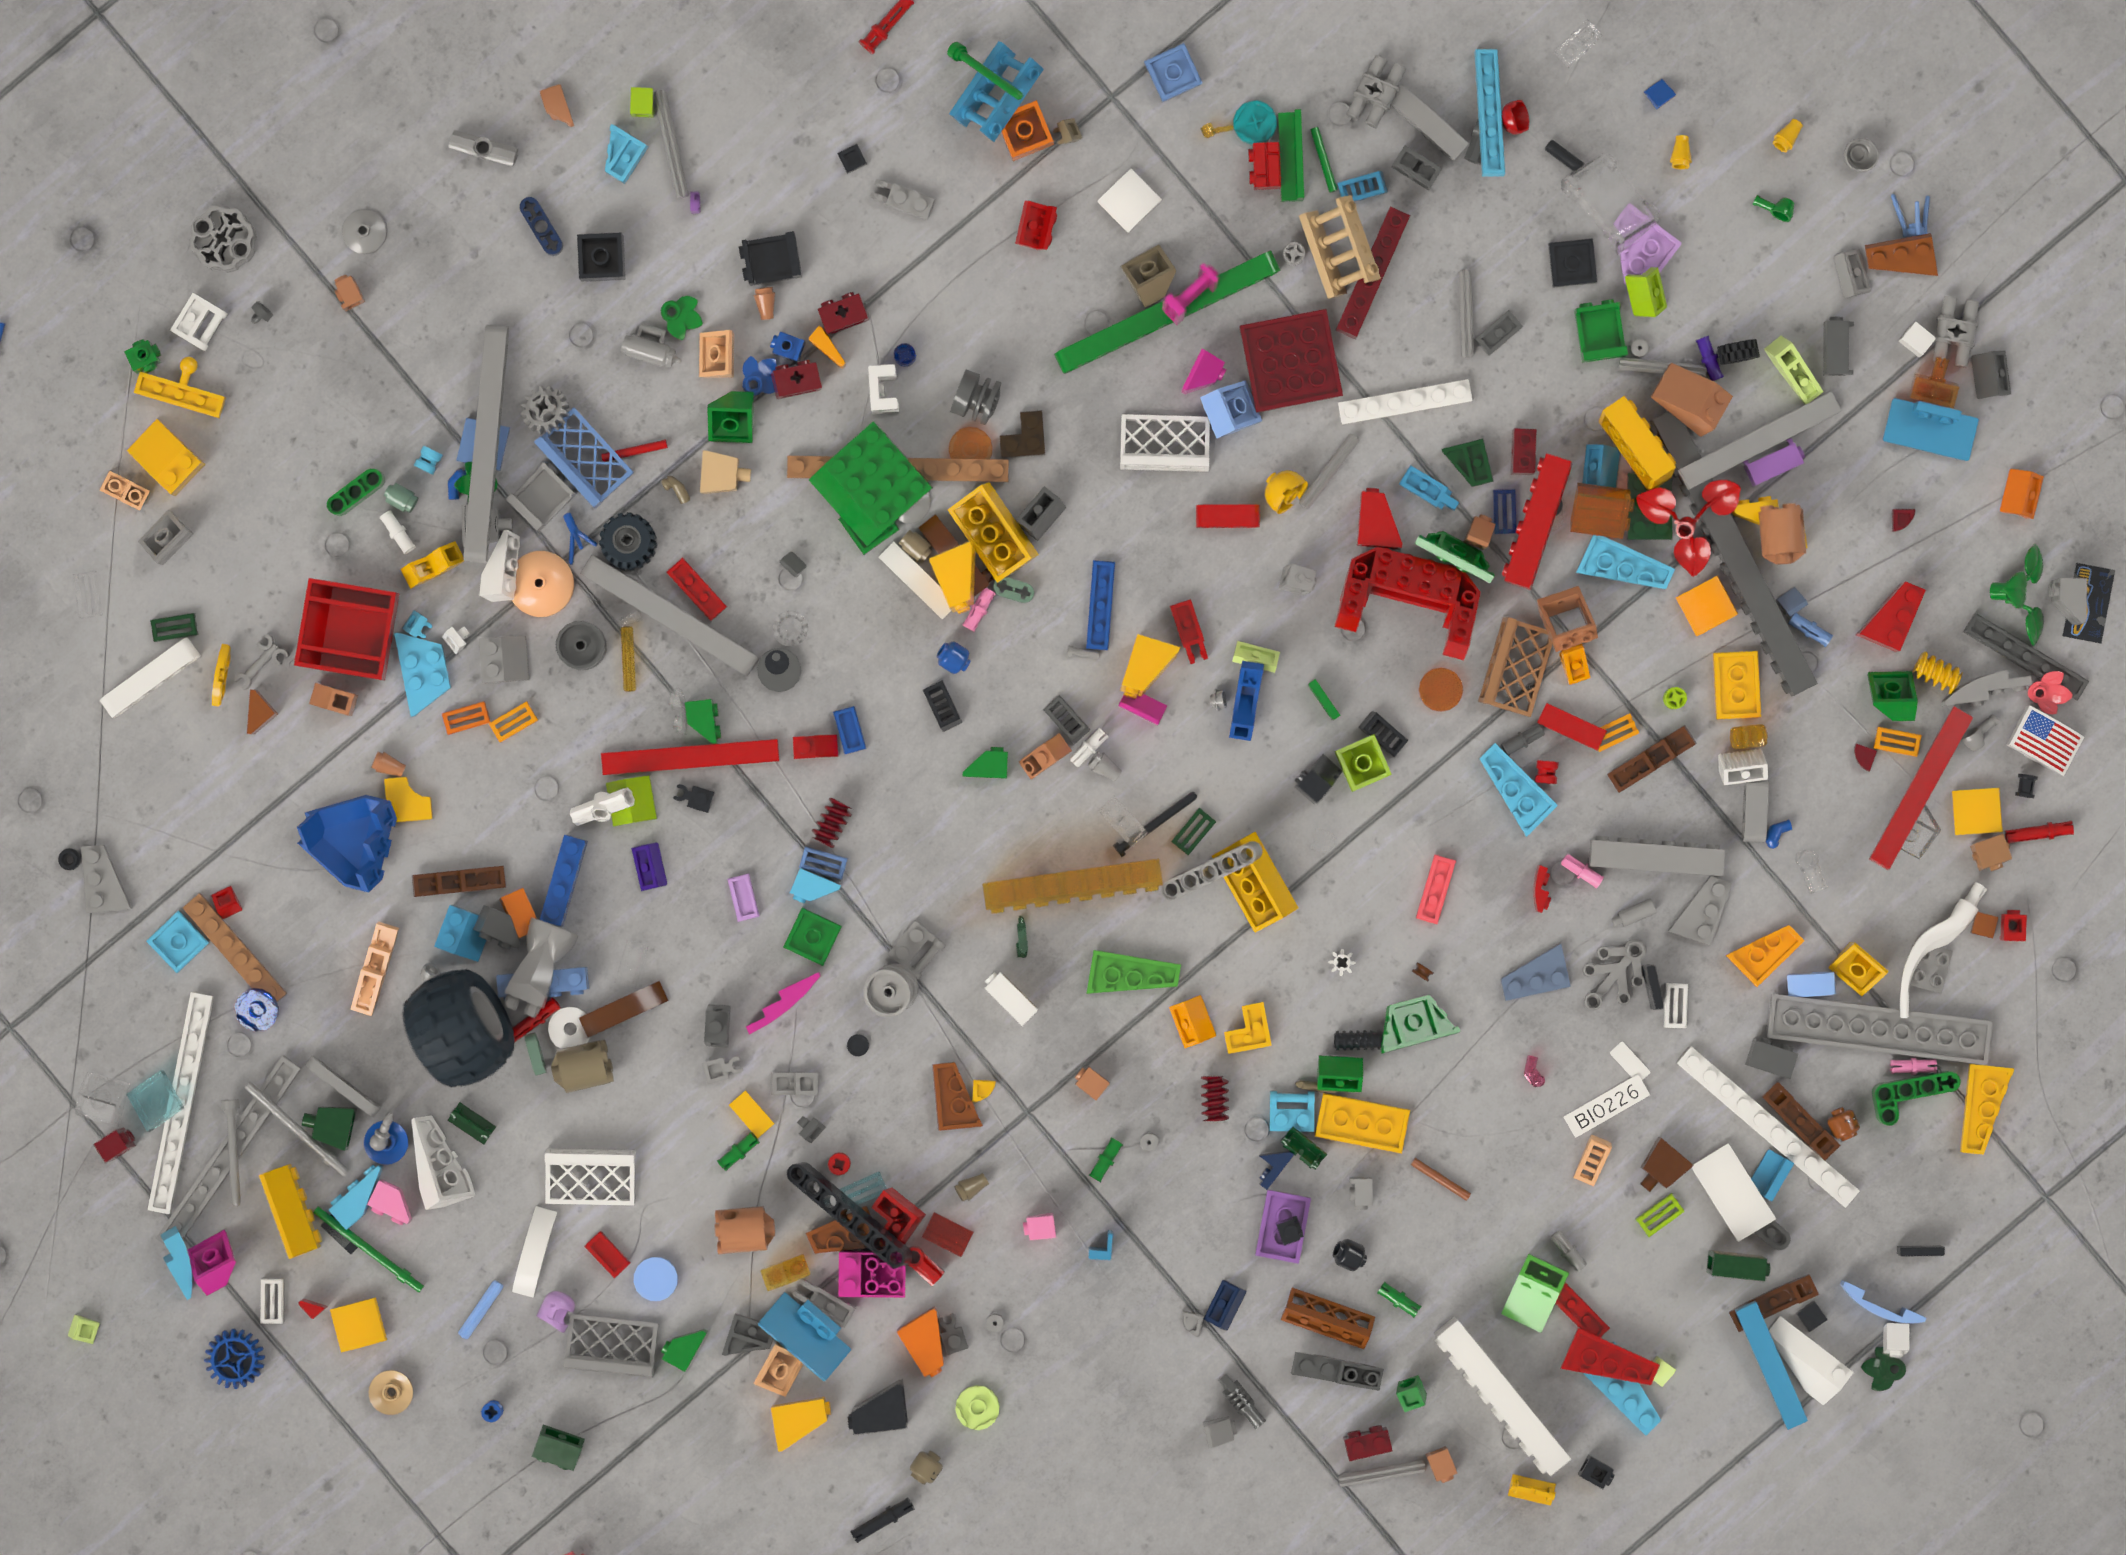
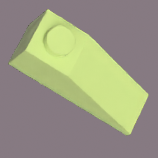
(1793, 369)

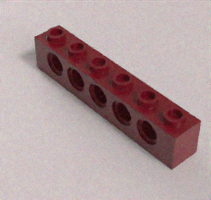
(1364, 293)

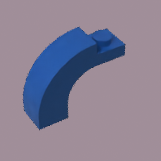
(1246, 700)

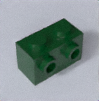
(558, 1448)

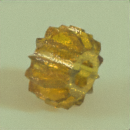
(1748, 736)

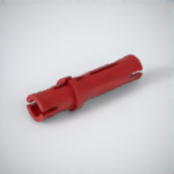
(2039, 832)
(529, 1022)

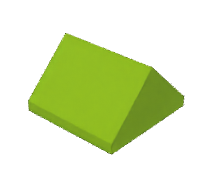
(1363, 763)
(644, 802)

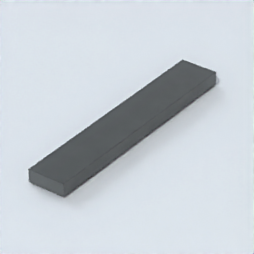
(2022, 653)

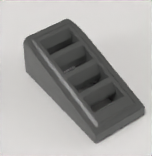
(1076, 736)

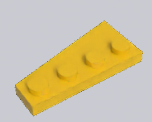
(1982, 1104)

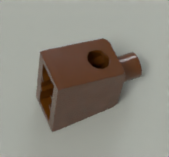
(1663, 1165)

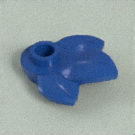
(760, 373)

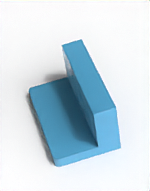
(1601, 465)
(1771, 1174)
(1101, 1253)

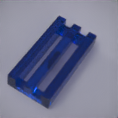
(1505, 530)

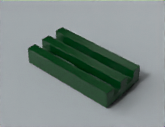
(193, 624)
(1191, 834)

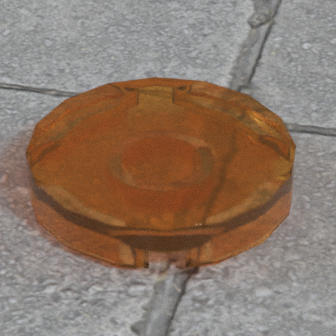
(970, 444)
(1440, 689)

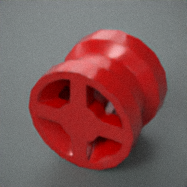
(842, 1162)

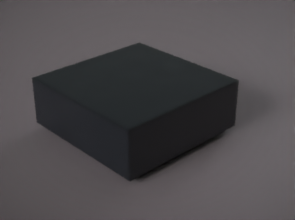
(852, 158)
(1811, 1316)

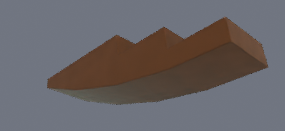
(943, 541)
(1651, 758)
(458, 881)

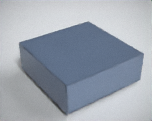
(1792, 601)

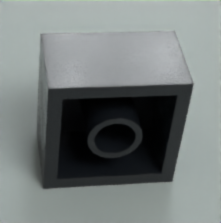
(601, 257)

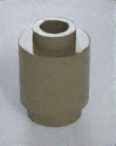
(915, 546)

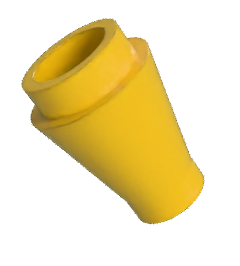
(1785, 138)
(1681, 153)

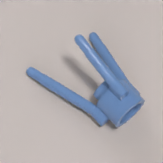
(1916, 228)

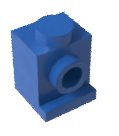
(795, 350)

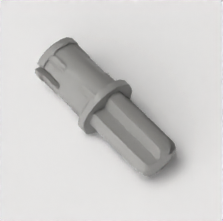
(1568, 1251)

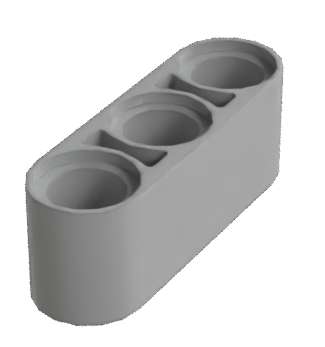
(1755, 811)

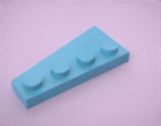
(1521, 794)

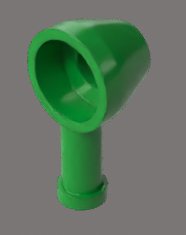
(1782, 210)

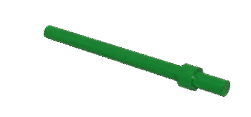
(403, 1275)

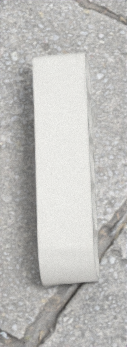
(150, 678)

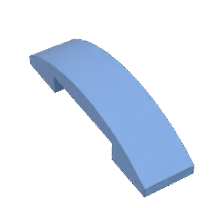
(1904, 1316)

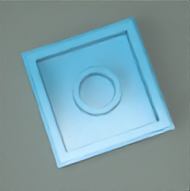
(178, 941)

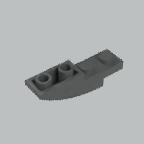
(1337, 1371)

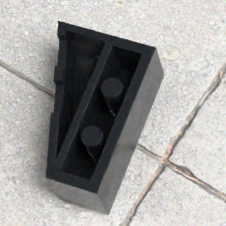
(1318, 779)

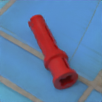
(881, 34)

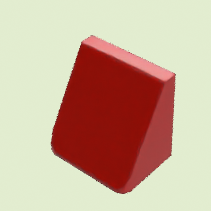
(226, 902)
(311, 1308)

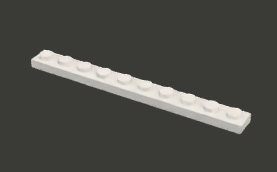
(184, 1085)
(1768, 1126)

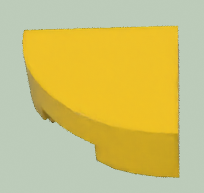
(982, 1089)

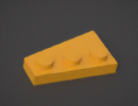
(1765, 954)

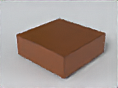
(1984, 925)

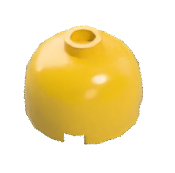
(1283, 489)

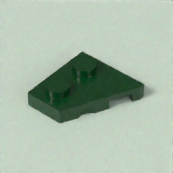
(1471, 461)

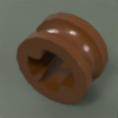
(1422, 972)

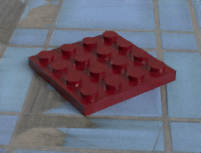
(1291, 360)

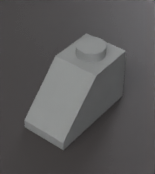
(1219, 1431)

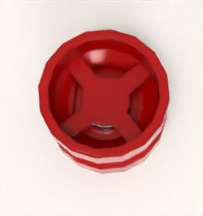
(1546, 767)

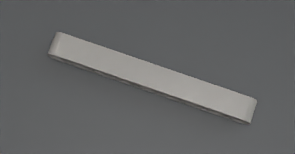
(669, 615)

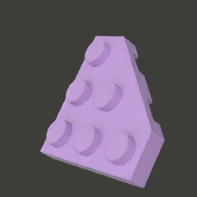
(1648, 251)

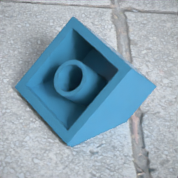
(458, 934)

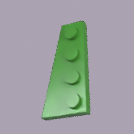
(1121, 973)

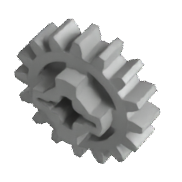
(538, 405)

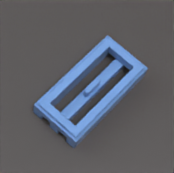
(821, 862)

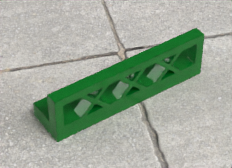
(1291, 156)

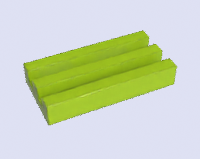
(1675, 1204)

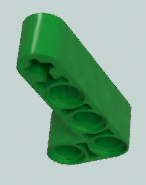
(1916, 1091)

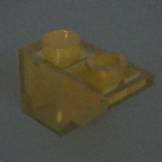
(785, 1272)

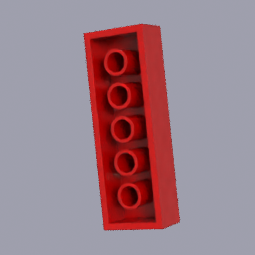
(1538, 521)

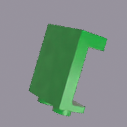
(1600, 331)

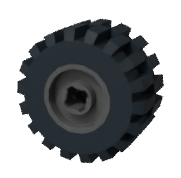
(628, 541)

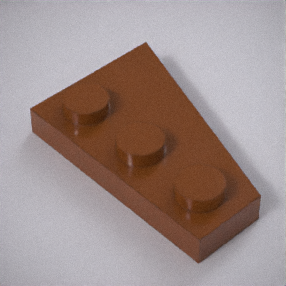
(1904, 255)
(952, 1100)

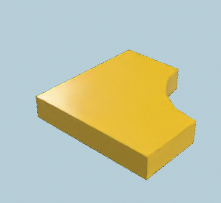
(406, 802)

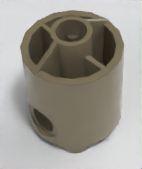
(582, 1066)

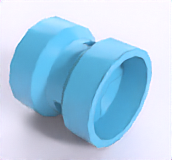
(430, 455)

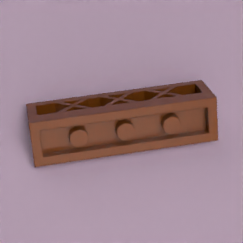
(1327, 1322)

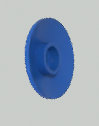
(391, 1153)

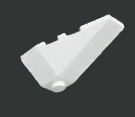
(439, 1173)
(1814, 1367)

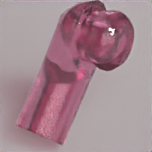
(1531, 1072)

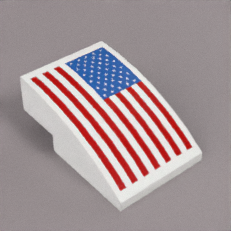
(2045, 740)

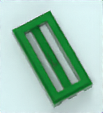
(1323, 700)

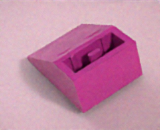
(869, 1276)

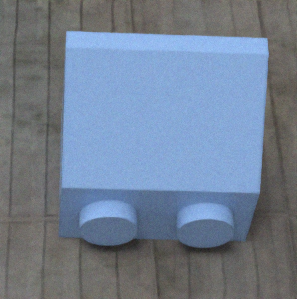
(1230, 409)

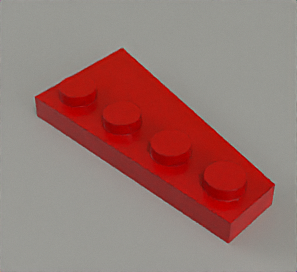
(1602, 1358)

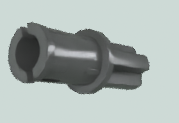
(1523, 739)

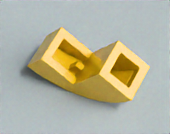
(432, 565)

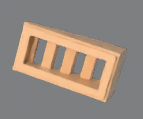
(1606, 1146)

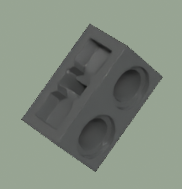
(1416, 167)

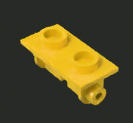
(1532, 1489)

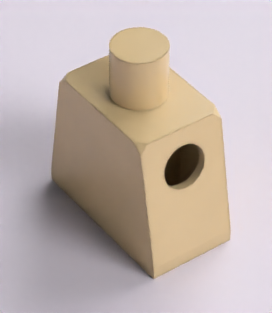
(721, 473)

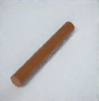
(1440, 1179)

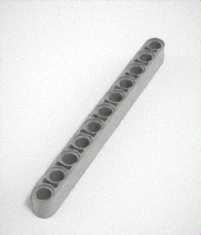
(486, 443)

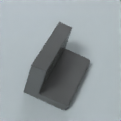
(1991, 374)

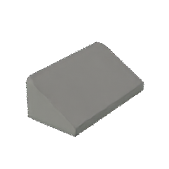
(1851, 273)

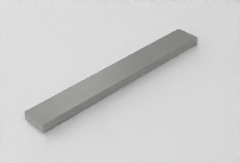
(1759, 440)

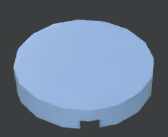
(655, 1278)

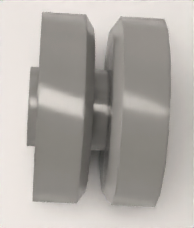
(891, 990)

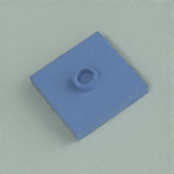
(1173, 72)
(466, 447)

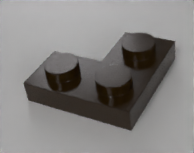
(1029, 442)

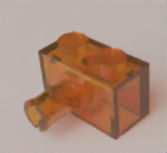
(1934, 387)

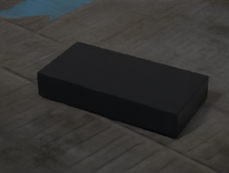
(1921, 1250)

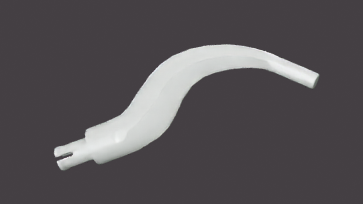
(1939, 936)

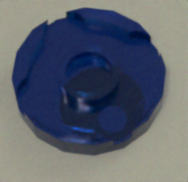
(256, 1009)

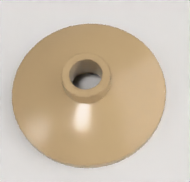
(379, 1393)

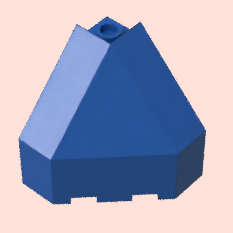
(350, 839)

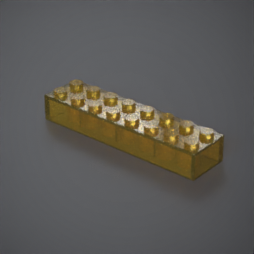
(1072, 884)

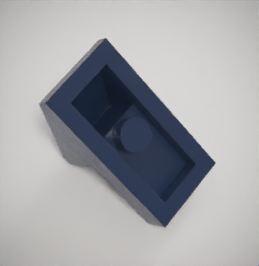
(1278, 1162)

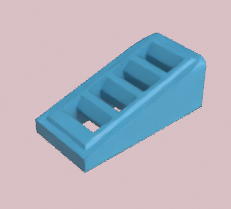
(1369, 177)

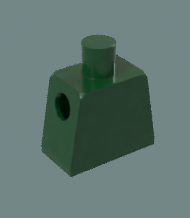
(332, 1125)

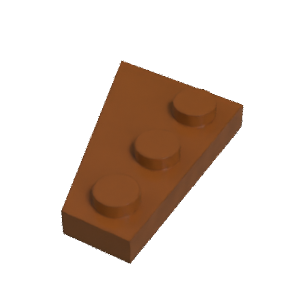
(834, 1237)

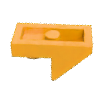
(1575, 664)

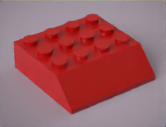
(346, 629)

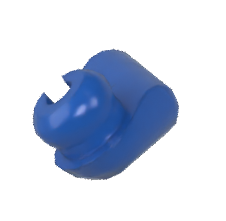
(1774, 833)

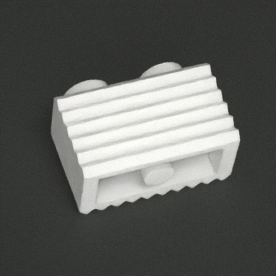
(1743, 767)

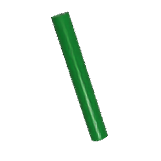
(1319, 145)

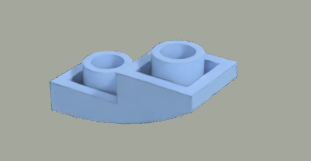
(1811, 984)

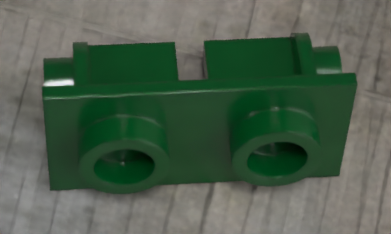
(471, 1123)
(1300, 1144)

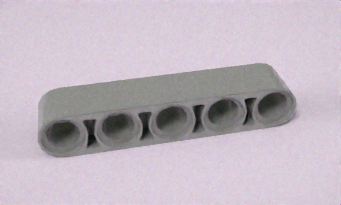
(1202, 874)

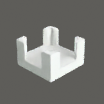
(877, 374)

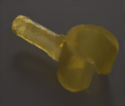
(1209, 131)

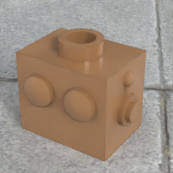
(1991, 853)

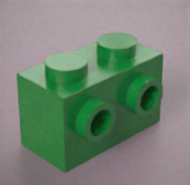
(1336, 1072)

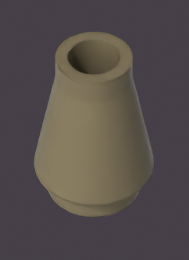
(970, 1187)

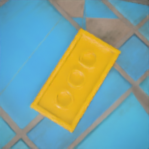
(1362, 1123)

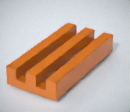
(484, 712)

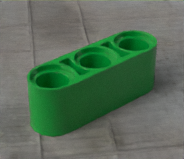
(345, 493)

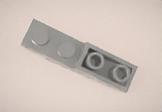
(1977, 690)

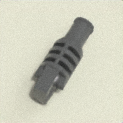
(1241, 1400)

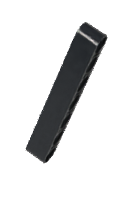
(859, 1216)

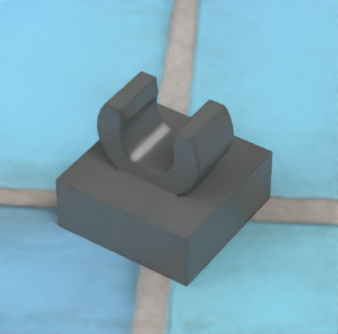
(811, 1129)

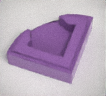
(695, 202)

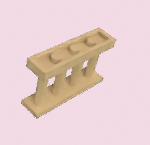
(1322, 252)

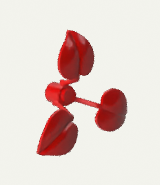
(1690, 551)

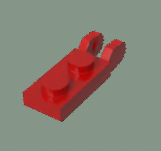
(1188, 628)

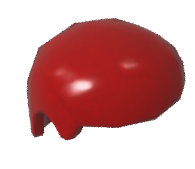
(1515, 117)

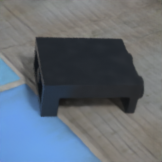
(770, 259)

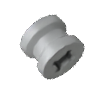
(1291, 251)

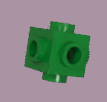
(136, 354)

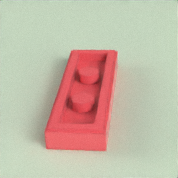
(1435, 889)

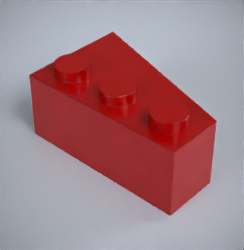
(1894, 618)

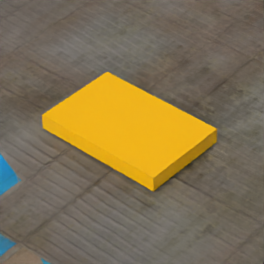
(1737, 685)

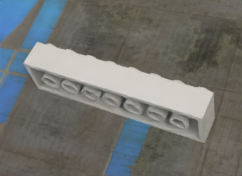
(1506, 1401)

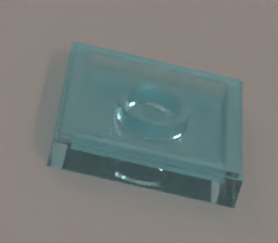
(155, 1101)

